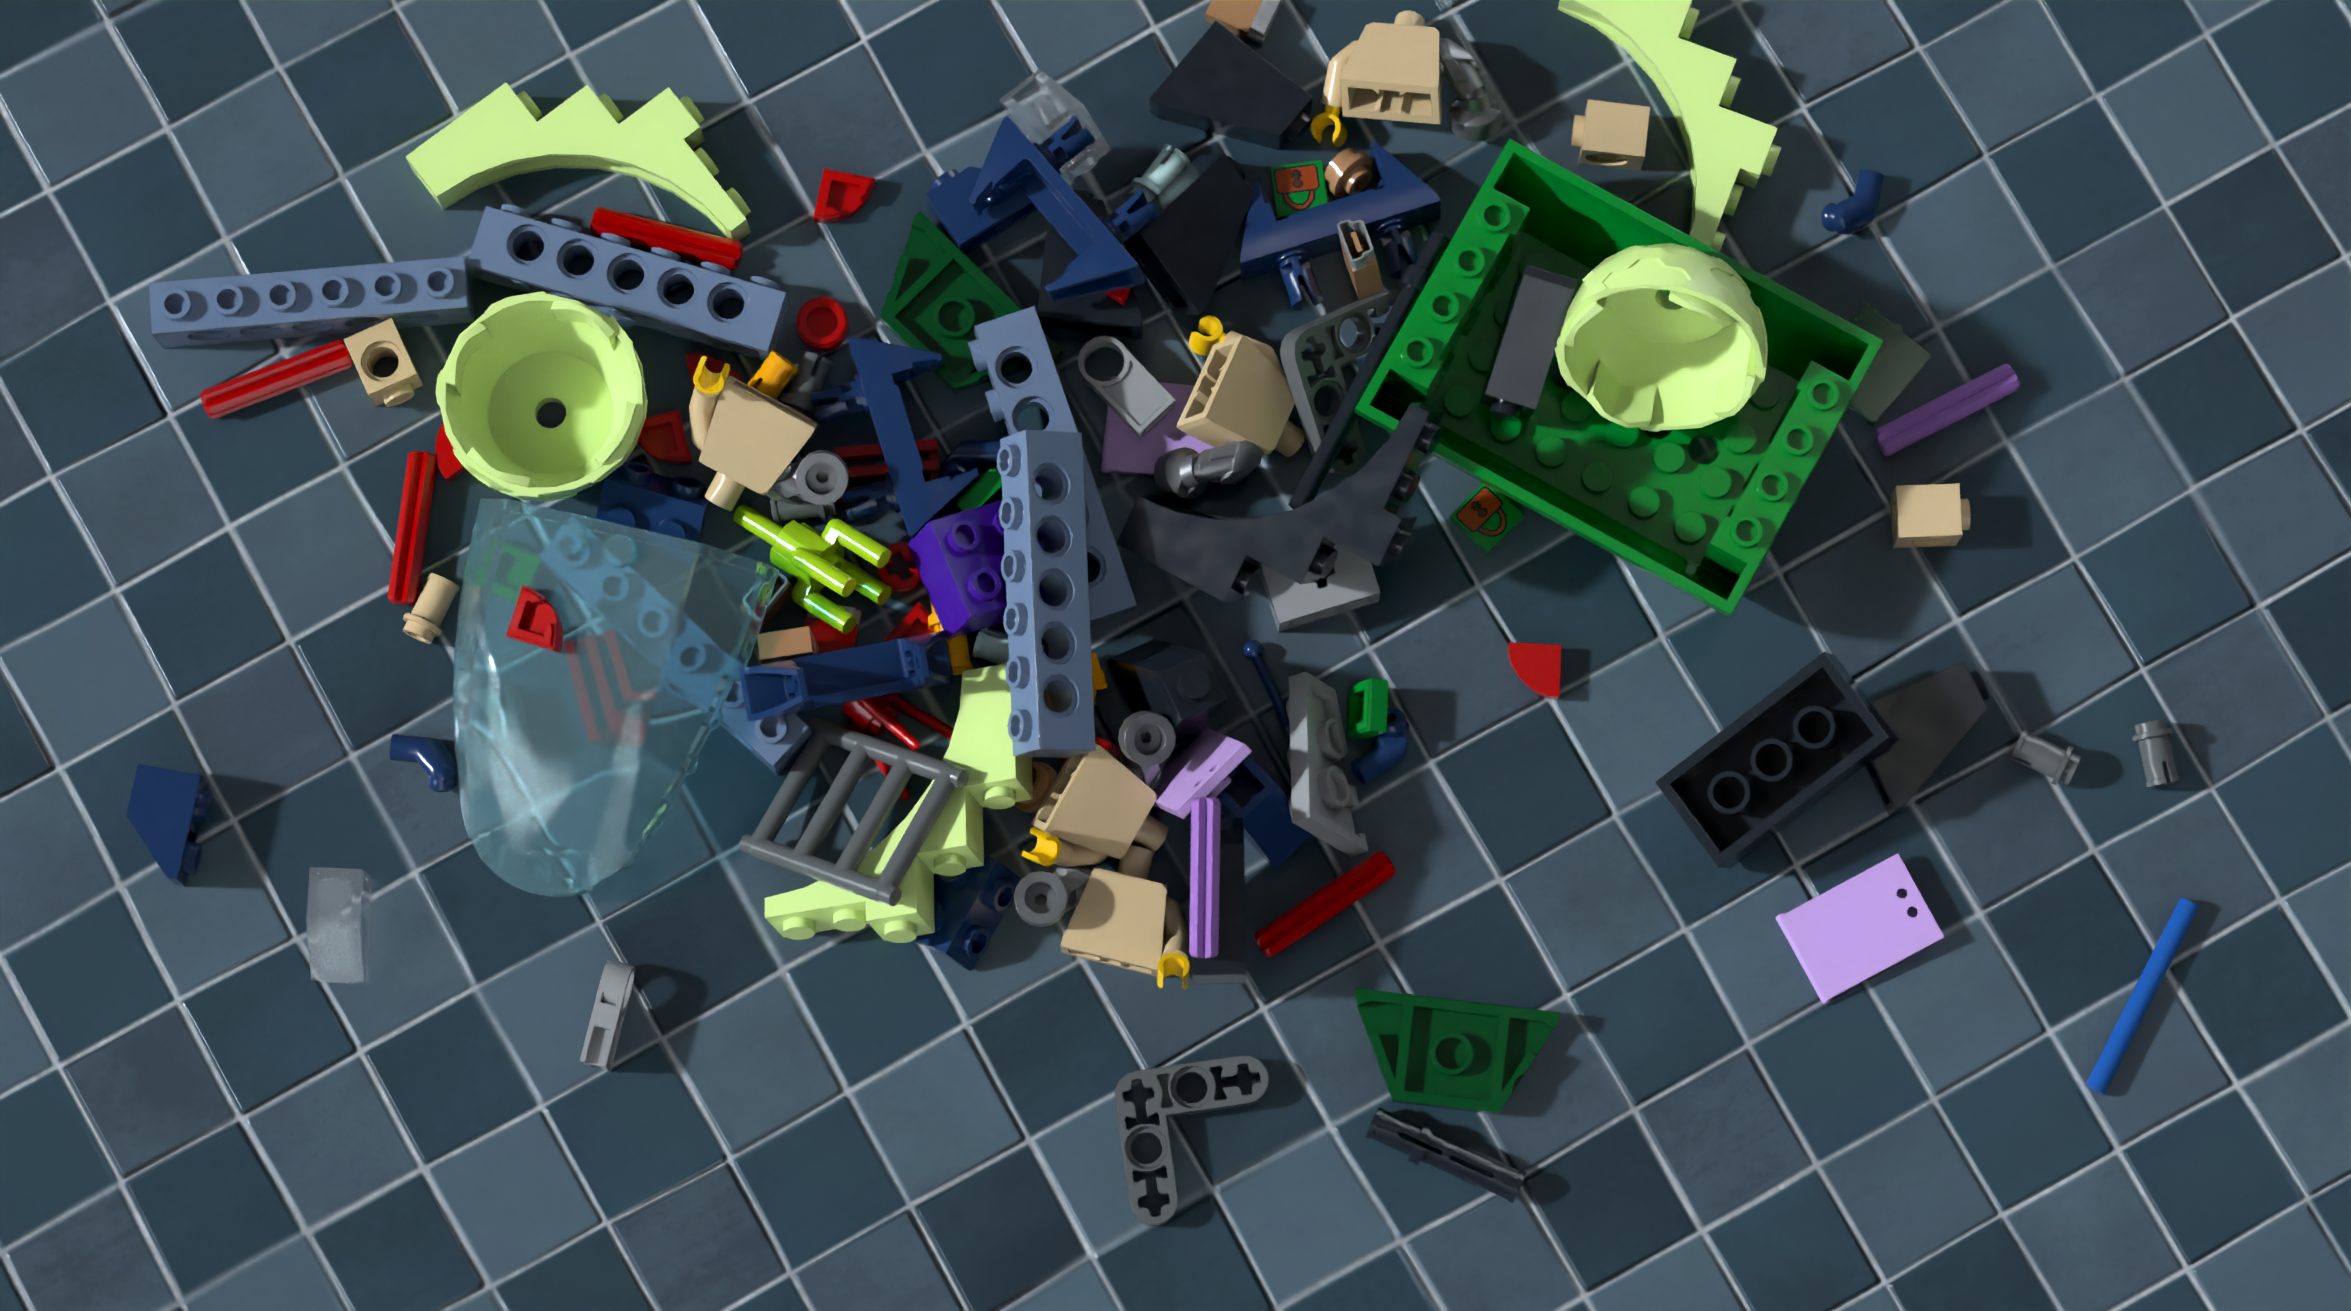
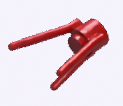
(878, 715)

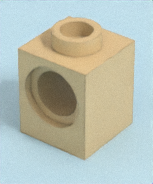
(1611, 134)
(380, 342)
(1928, 515)

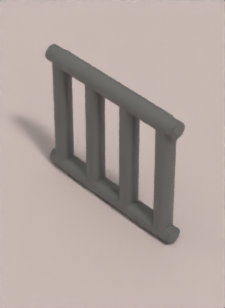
(844, 872)

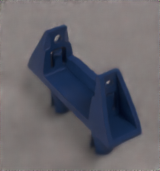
(1311, 233)
(1099, 242)
(875, 391)
(846, 675)

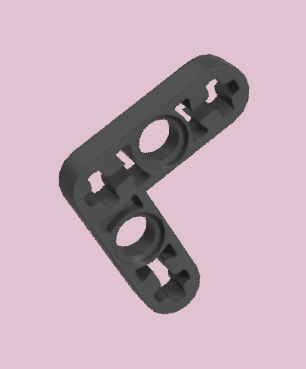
(1327, 357)
(1168, 1104)

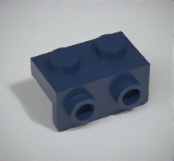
(654, 501)
(969, 911)

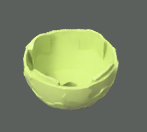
(534, 354)
(1658, 354)

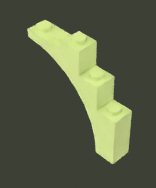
(1694, 83)
(505, 140)
(955, 841)

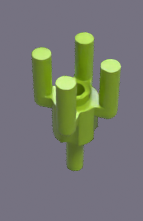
(820, 562)

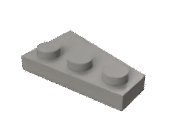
(1319, 788)

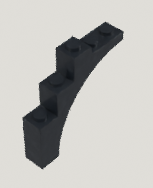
(1360, 515)

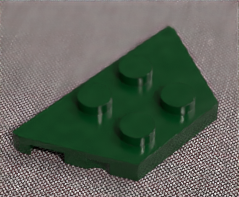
(940, 300)
(1451, 1049)

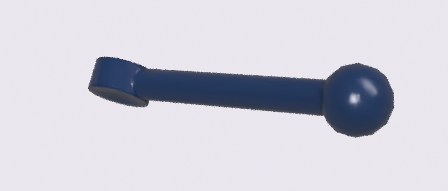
(1253, 651)

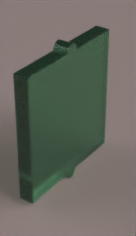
(1892, 368)

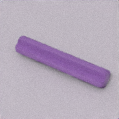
(1946, 409)
(1204, 877)

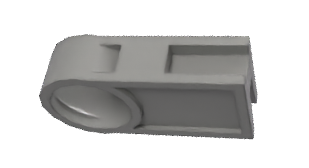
(1133, 393)
(608, 1015)

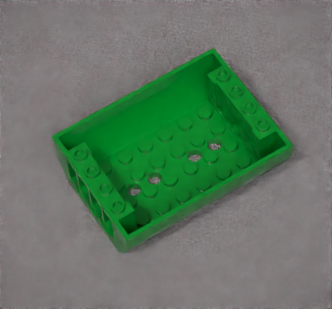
(1603, 481)

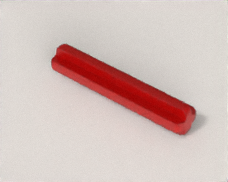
(683, 241)
(276, 379)
(412, 528)
(1324, 904)

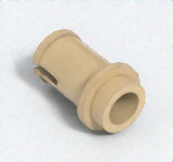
(430, 609)

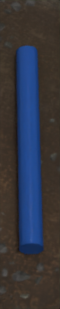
(2141, 996)

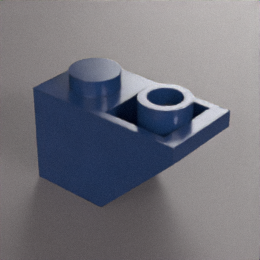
(1264, 812)
(167, 816)

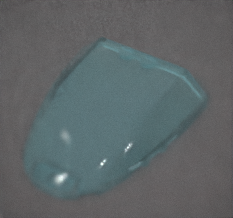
(585, 747)

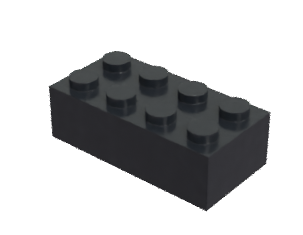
(1776, 760)

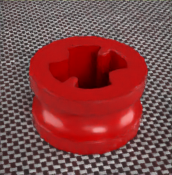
(894, 580)

